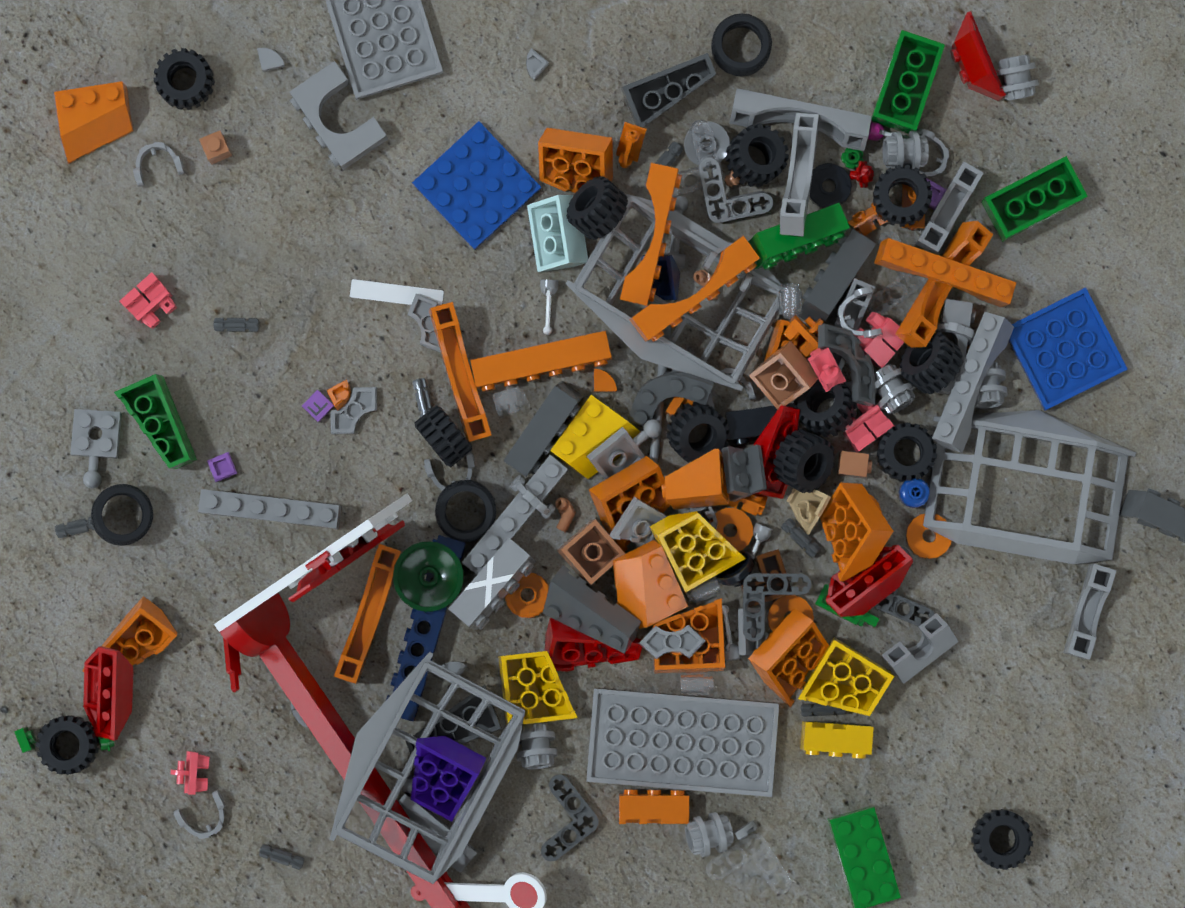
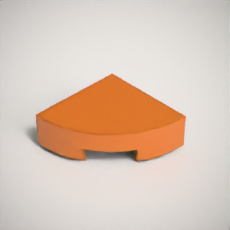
(603, 382)
(340, 394)

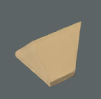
(808, 507)

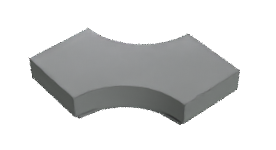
(420, 312)
(361, 402)
(660, 642)

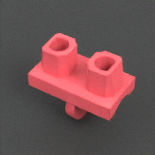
(826, 368)
(192, 783)

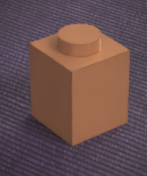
(215, 147)
(854, 464)

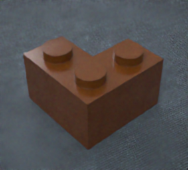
(769, 564)

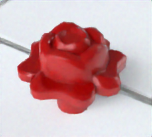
(863, 174)

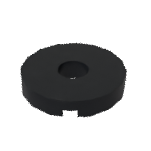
(838, 176)

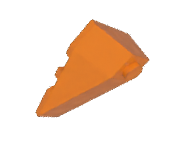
(142, 632)

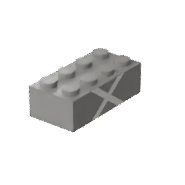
(492, 585)

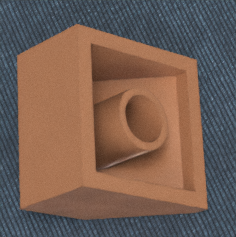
(784, 375)

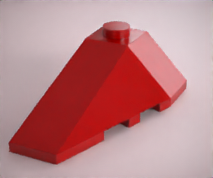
(781, 424)
(572, 648)

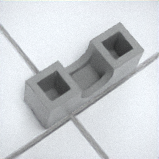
(935, 641)

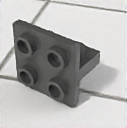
(743, 471)

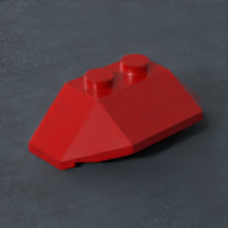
(975, 61)
(871, 585)
(108, 691)

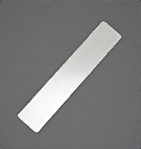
(392, 292)

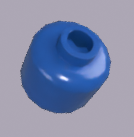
(911, 500)

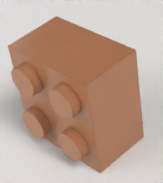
(590, 552)

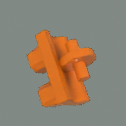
(797, 327)

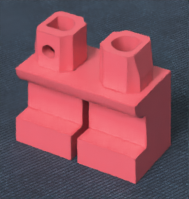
(141, 308)
(880, 347)
(875, 422)

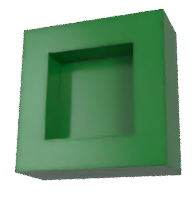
(25, 739)

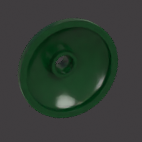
(411, 571)

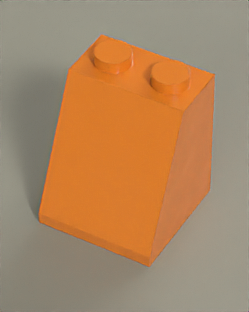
(697, 483)

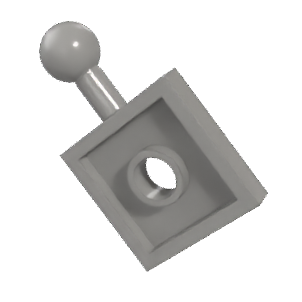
(622, 444)
(104, 447)

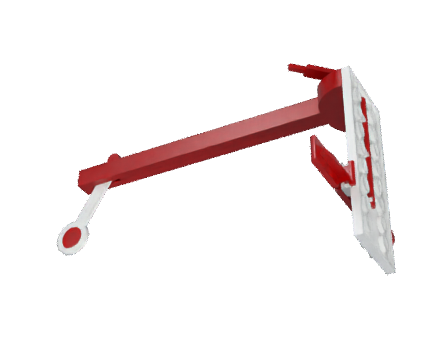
(262, 629)

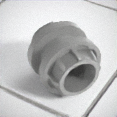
(1017, 77)
(905, 151)
(892, 390)
(991, 392)
(536, 746)
(709, 834)

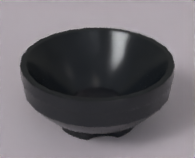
(736, 574)

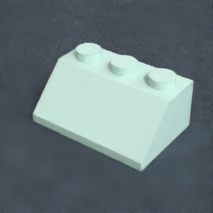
(554, 239)

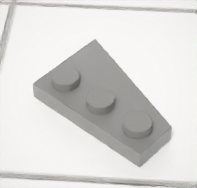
(636, 521)

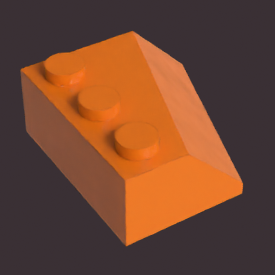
(615, 493)
(647, 584)
(708, 623)
(789, 655)

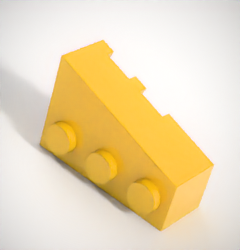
(836, 739)

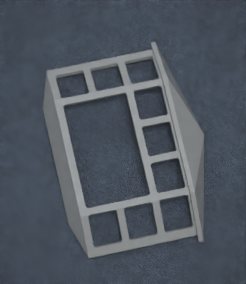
(664, 350)
(1041, 427)
(372, 740)

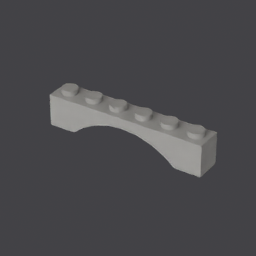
(845, 127)
(800, 174)
(957, 415)
(269, 509)
(515, 514)

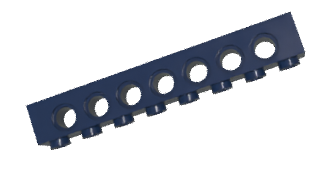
(428, 640)

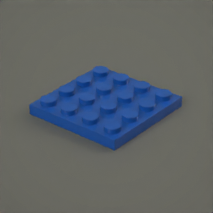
(476, 185)
(1065, 349)

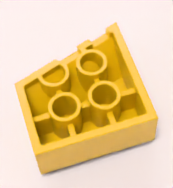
(586, 432)
(694, 548)
(847, 680)
(534, 685)

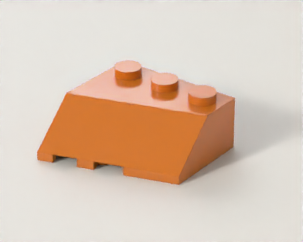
(92, 117)
(573, 158)
(854, 528)

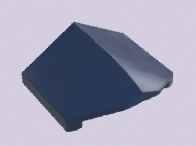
(668, 283)

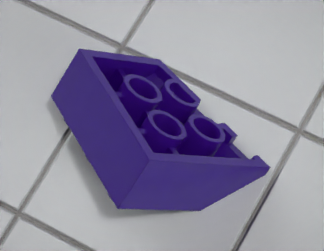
(443, 774)

